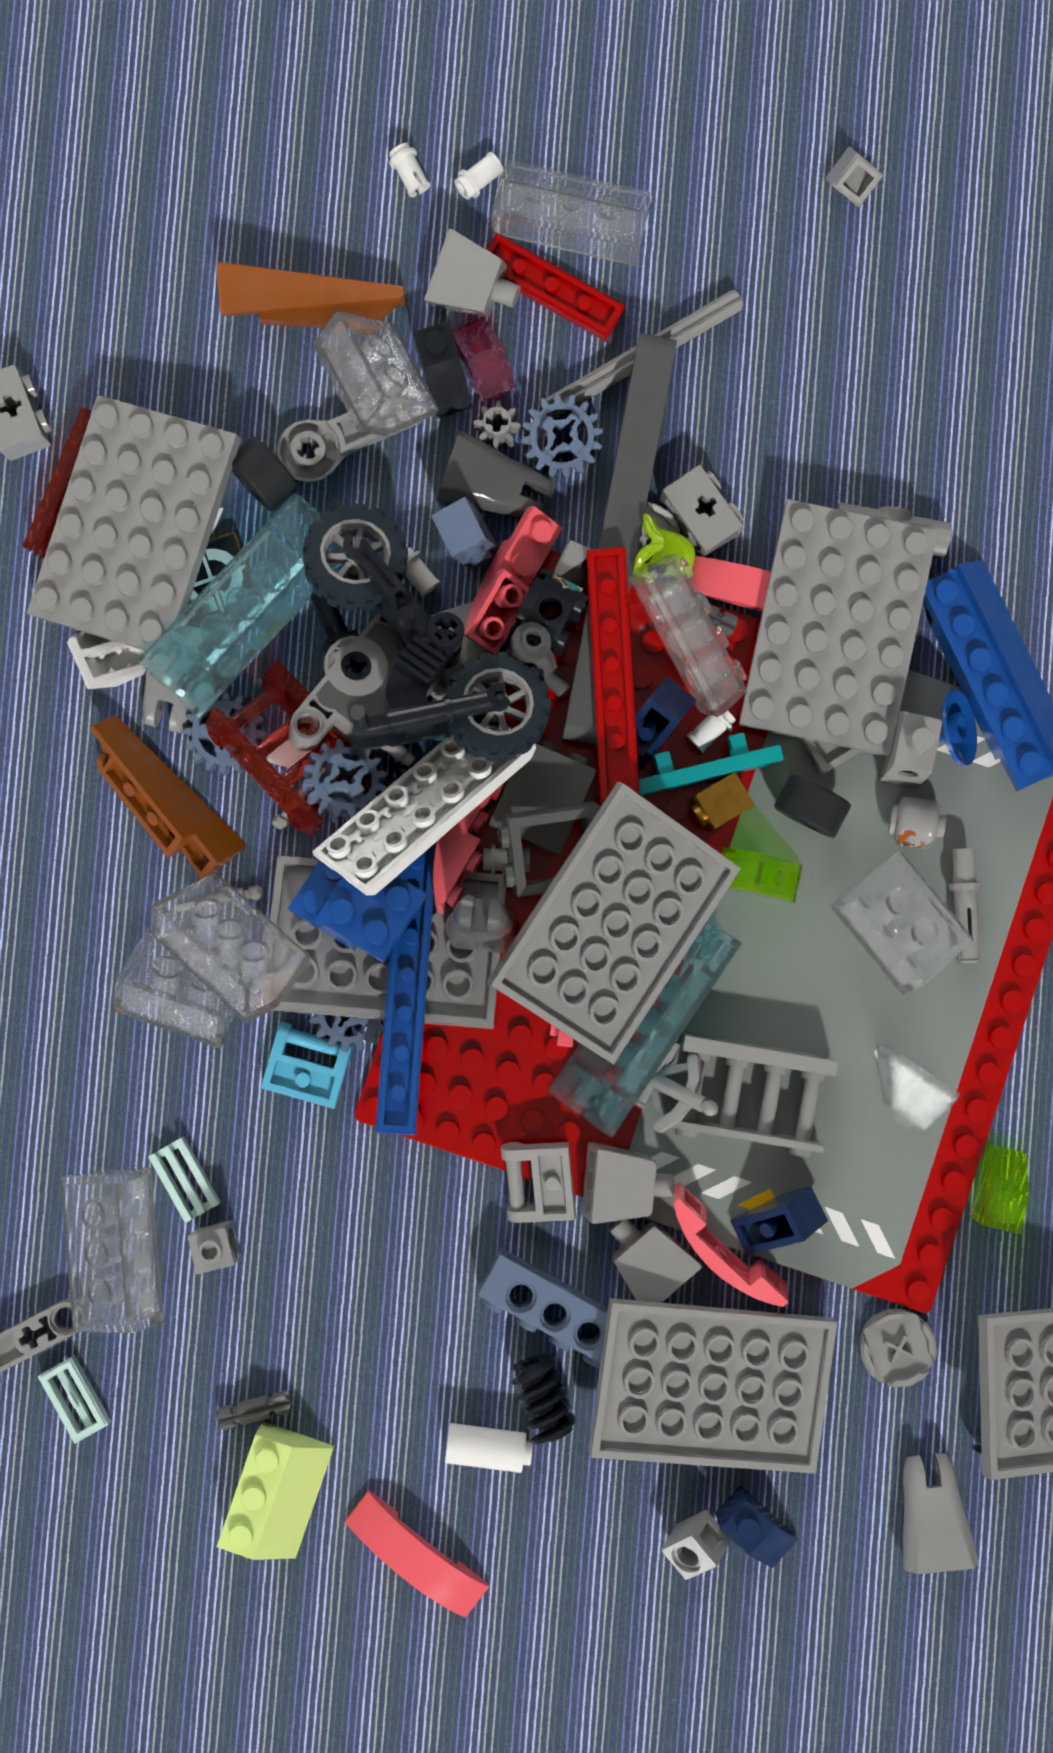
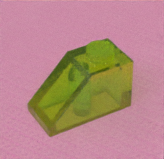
(764, 874)
(1002, 1190)

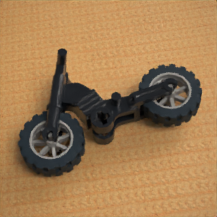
(409, 717)

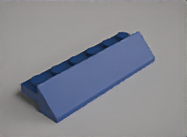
(993, 670)

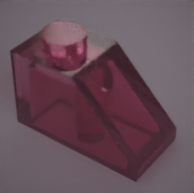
(483, 359)

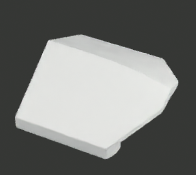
(104, 661)

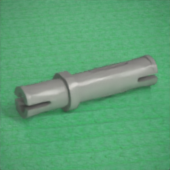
(965, 900)

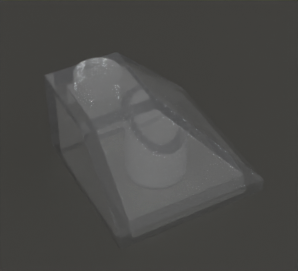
(910, 1090)

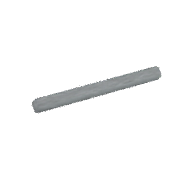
(622, 365)

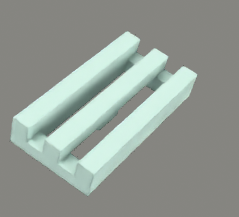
(171, 1186)
(87, 1392)

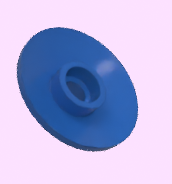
(958, 727)

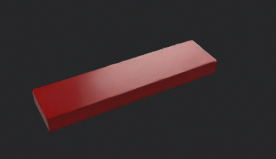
(558, 289)

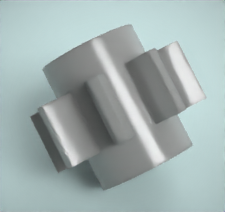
(499, 414)

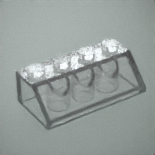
(571, 212)
(689, 634)
(229, 946)
(112, 1250)

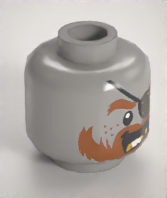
(916, 822)

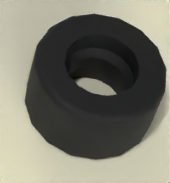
(263, 474)
(812, 806)

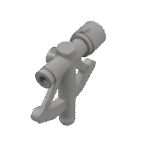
(687, 1096)

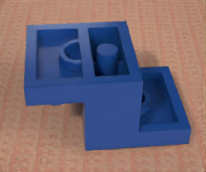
(354, 918)

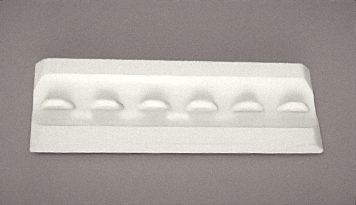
(414, 814)

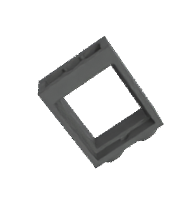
(510, 838)

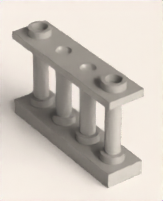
(775, 1063)

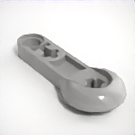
(334, 441)
(12, 1342)

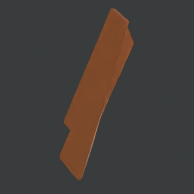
(301, 298)
(163, 801)

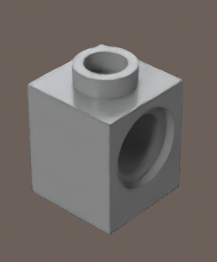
(214, 1246)
(696, 1545)

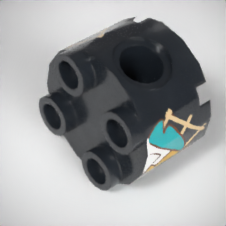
(555, 594)

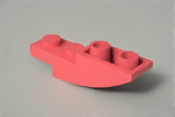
(509, 580)
(459, 854)

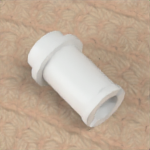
(408, 168)
(478, 176)
(419, 574)
(710, 730)
(496, 857)

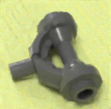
(532, 644)

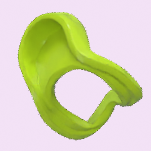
(662, 544)

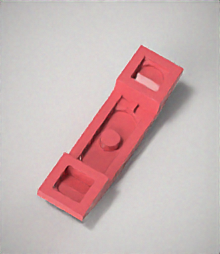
(730, 582)
(756, 1281)
(414, 1557)

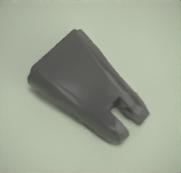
(490, 479)
(481, 922)

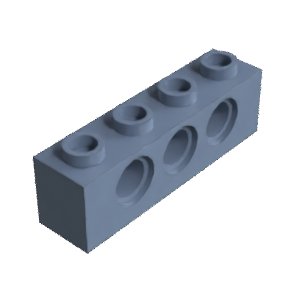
(510, 1270)

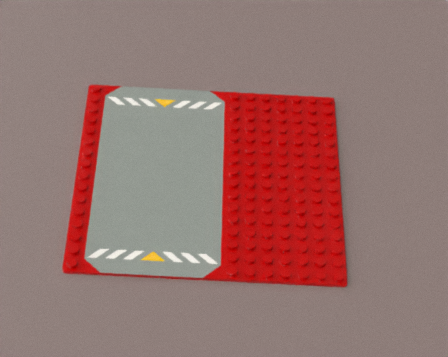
(797, 988)

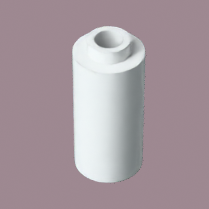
(488, 1448)

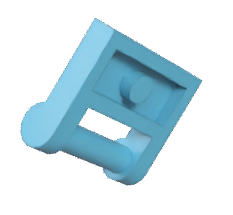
(302, 1077)

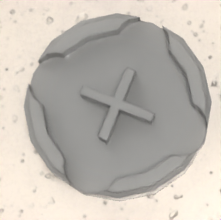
(897, 1347)

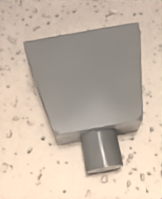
(469, 279)
(912, 750)
(621, 1184)
(651, 1260)

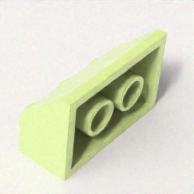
(275, 1494)

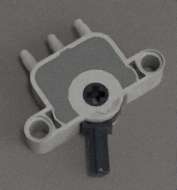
(338, 691)

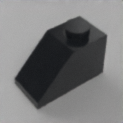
(442, 368)

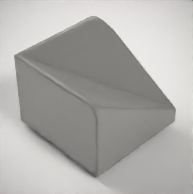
(854, 176)
(573, 563)

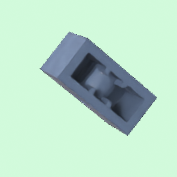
(465, 533)

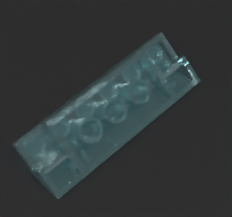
(237, 611)
(608, 1091)

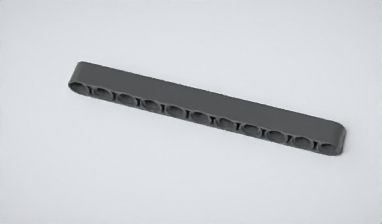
(625, 503)

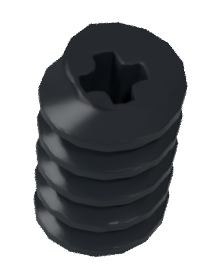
(545, 1398)

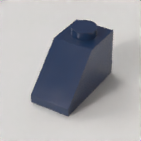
(660, 717)
(780, 1221)
(754, 1528)

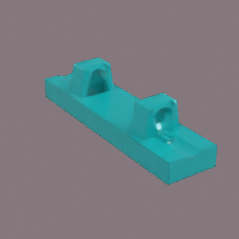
(739, 761)

